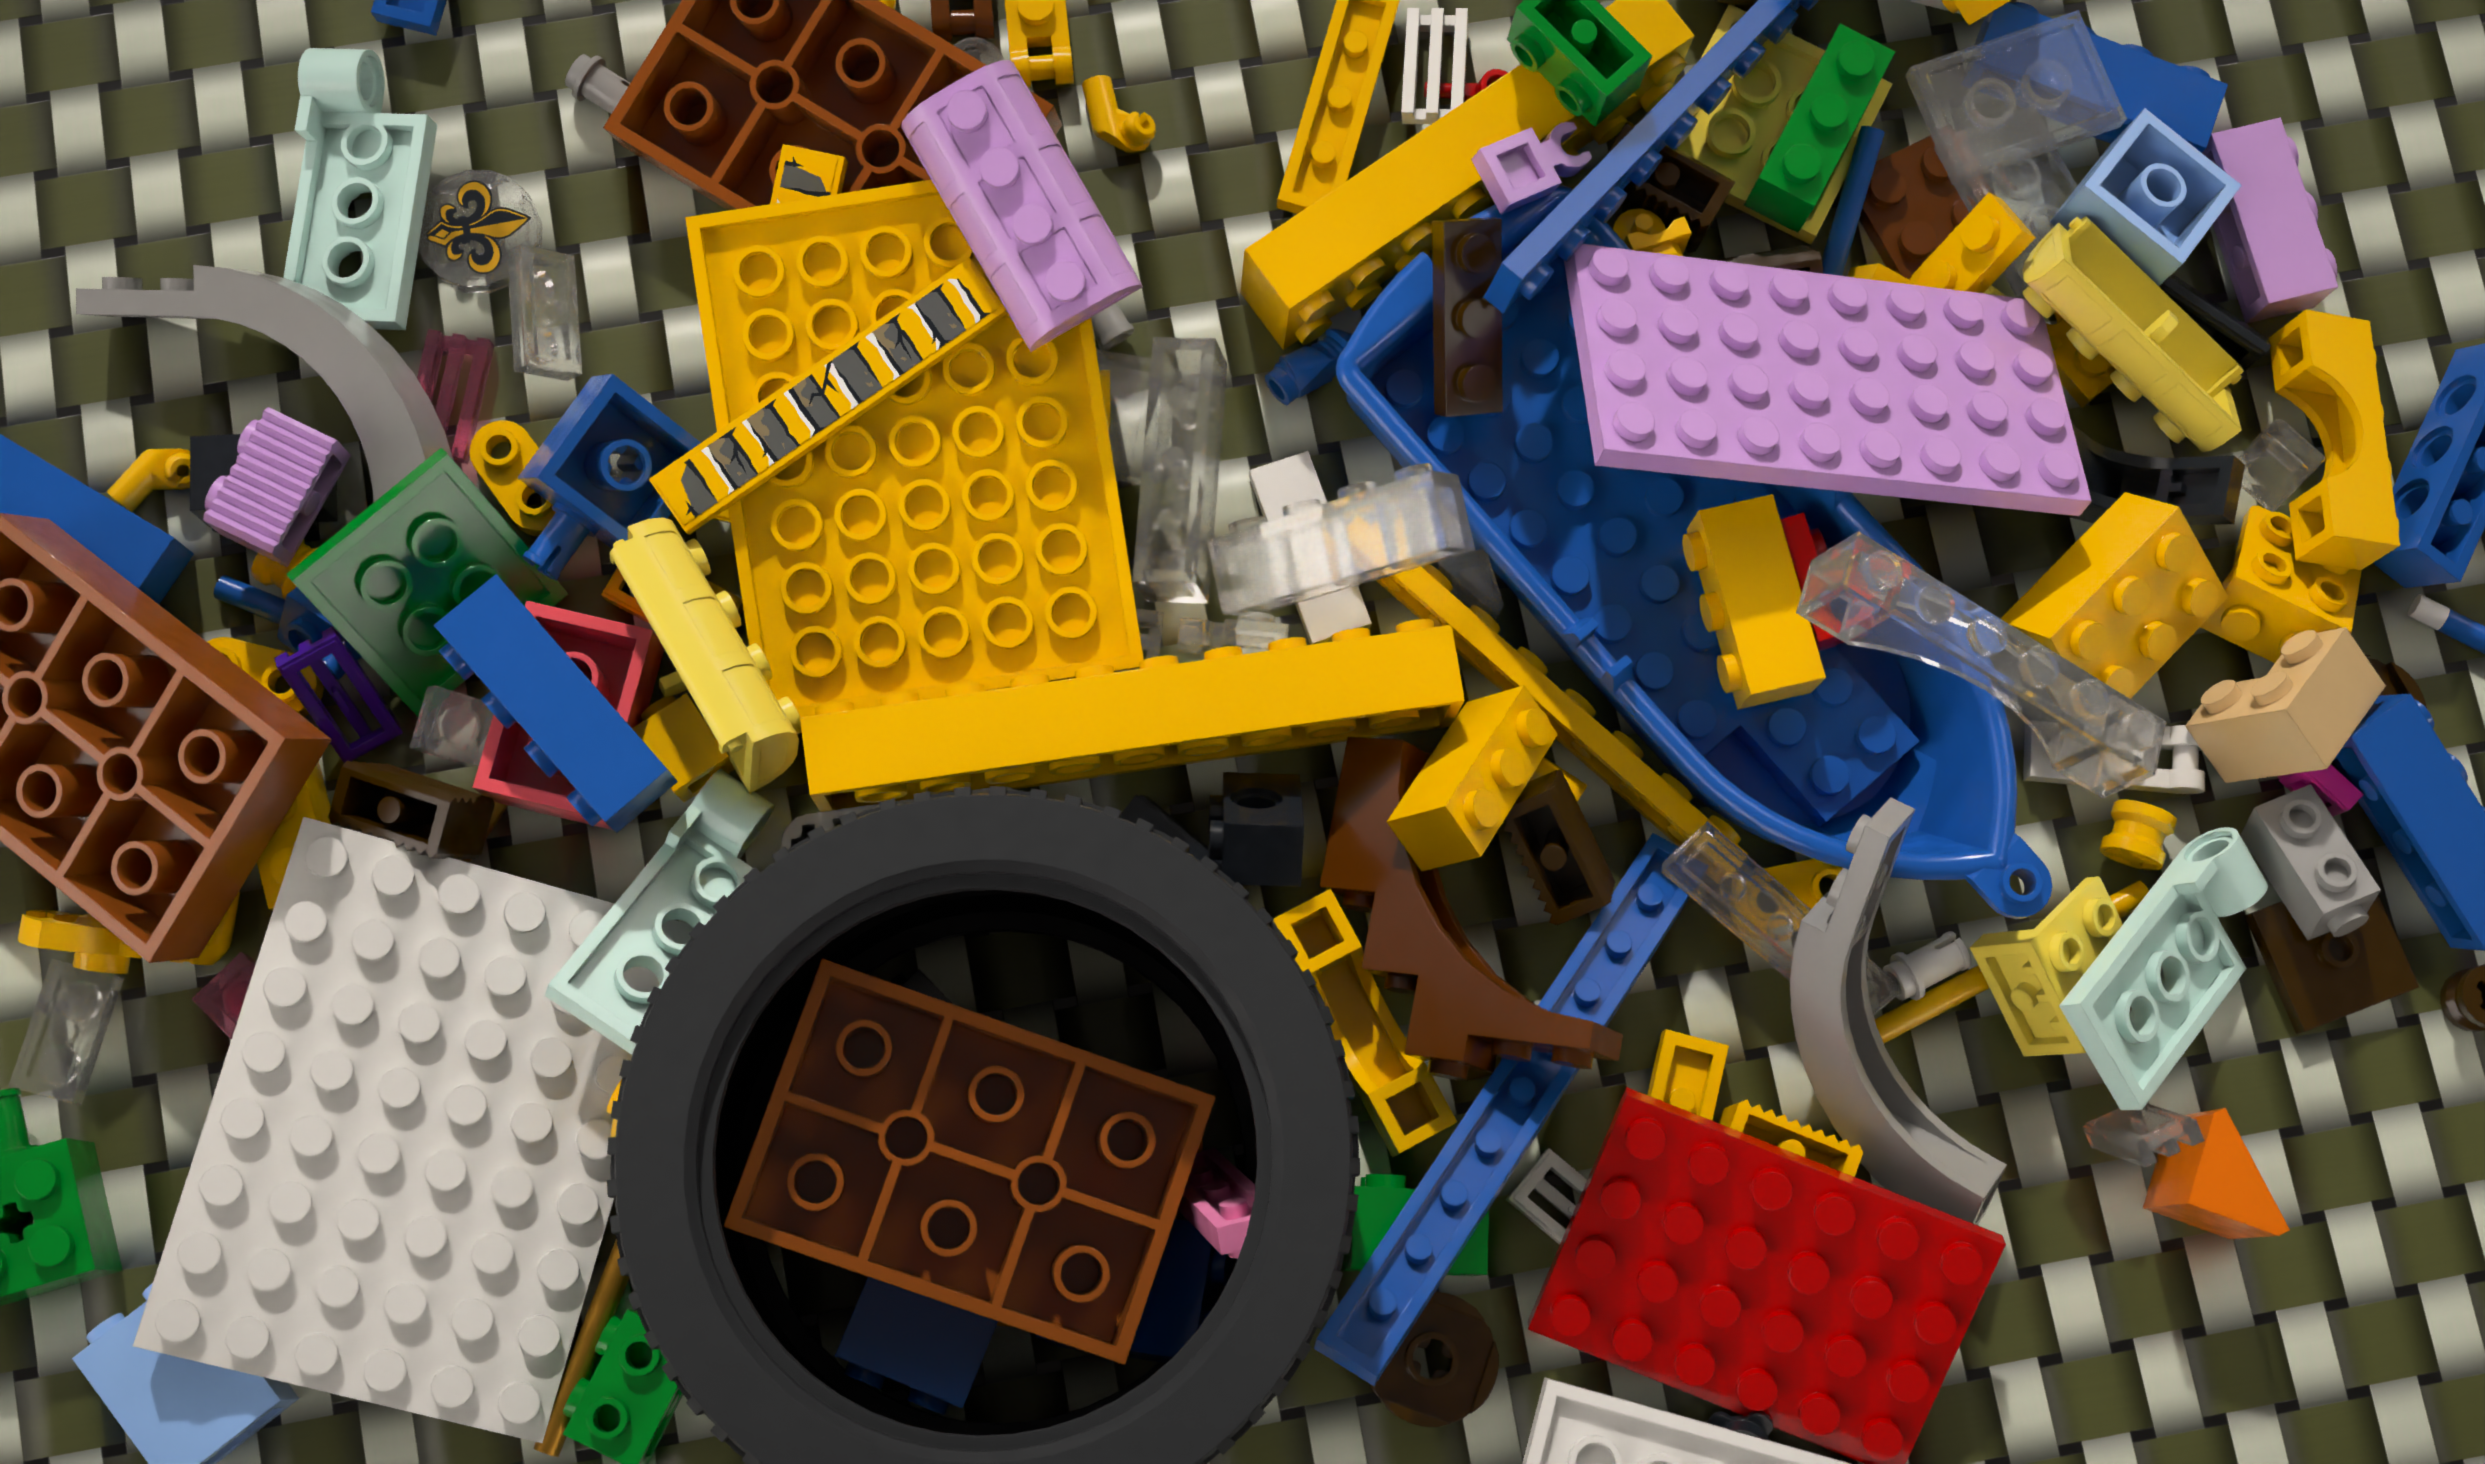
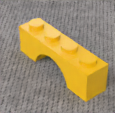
(2331, 375)
(1391, 1084)

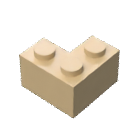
(2293, 714)

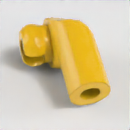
(1114, 125)

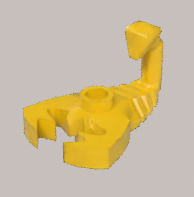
(99, 948)

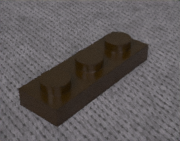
(1465, 323)

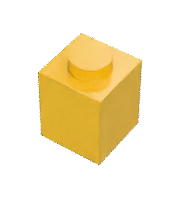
(683, 743)

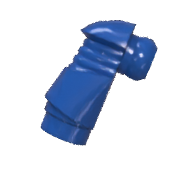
(1306, 367)

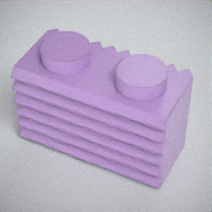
(275, 485)

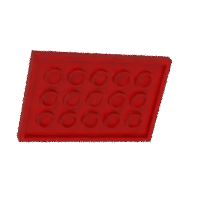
(1764, 1281)

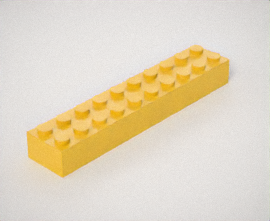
(1136, 717)

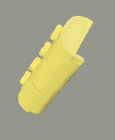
(2137, 330)
(707, 650)

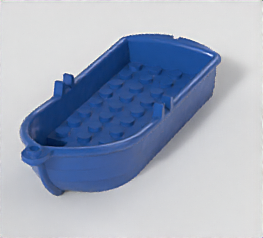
(1610, 583)

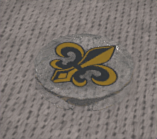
(473, 225)

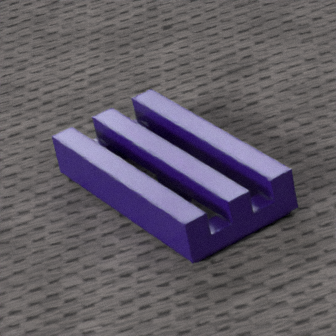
(313, 655)

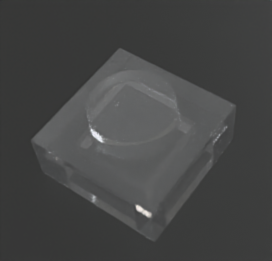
(452, 726)

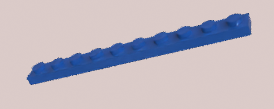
(1638, 152)
(1498, 1128)

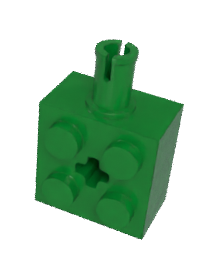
(71, 1216)

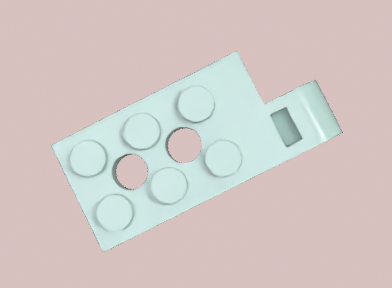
(351, 153)
(678, 883)
(2181, 933)

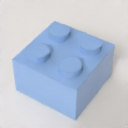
(2151, 196)

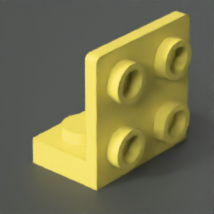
(2041, 965)

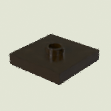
(2330, 974)

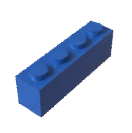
(2175, 94)
(111, 532)
(555, 704)
(2422, 812)

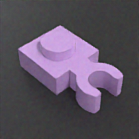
(1525, 169)

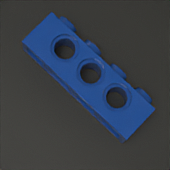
(2443, 481)

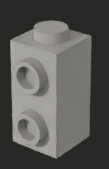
(2310, 863)

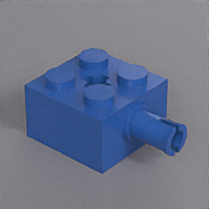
(575, 471)

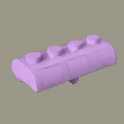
(1019, 202)

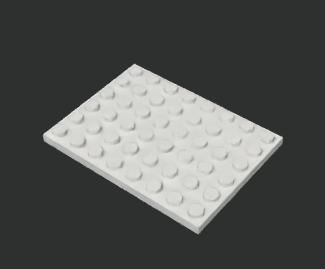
(401, 1144)

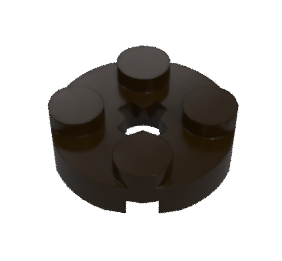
(1448, 1393)

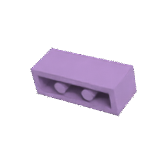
(2270, 224)

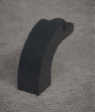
(2201, 486)

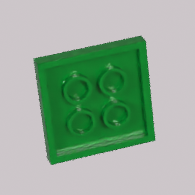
(411, 565)

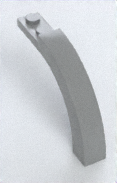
(354, 360)
(1844, 1054)

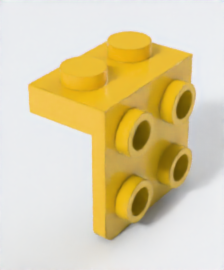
(2277, 595)

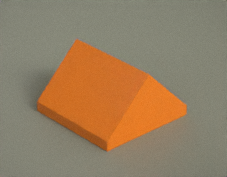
(2215, 1184)

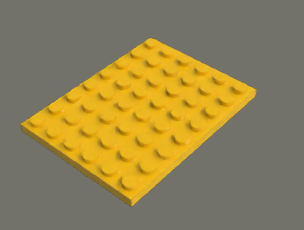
(949, 524)

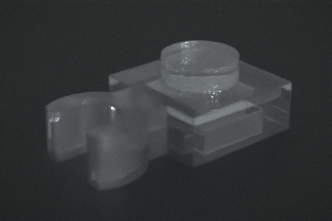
(1250, 631)

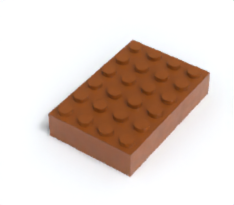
(805, 74)
(132, 748)
(971, 1161)

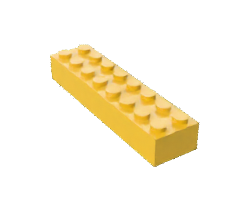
(1384, 214)

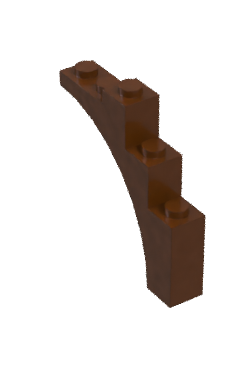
(1415, 942)

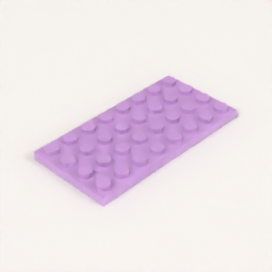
(1821, 382)

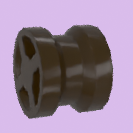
(2464, 999)

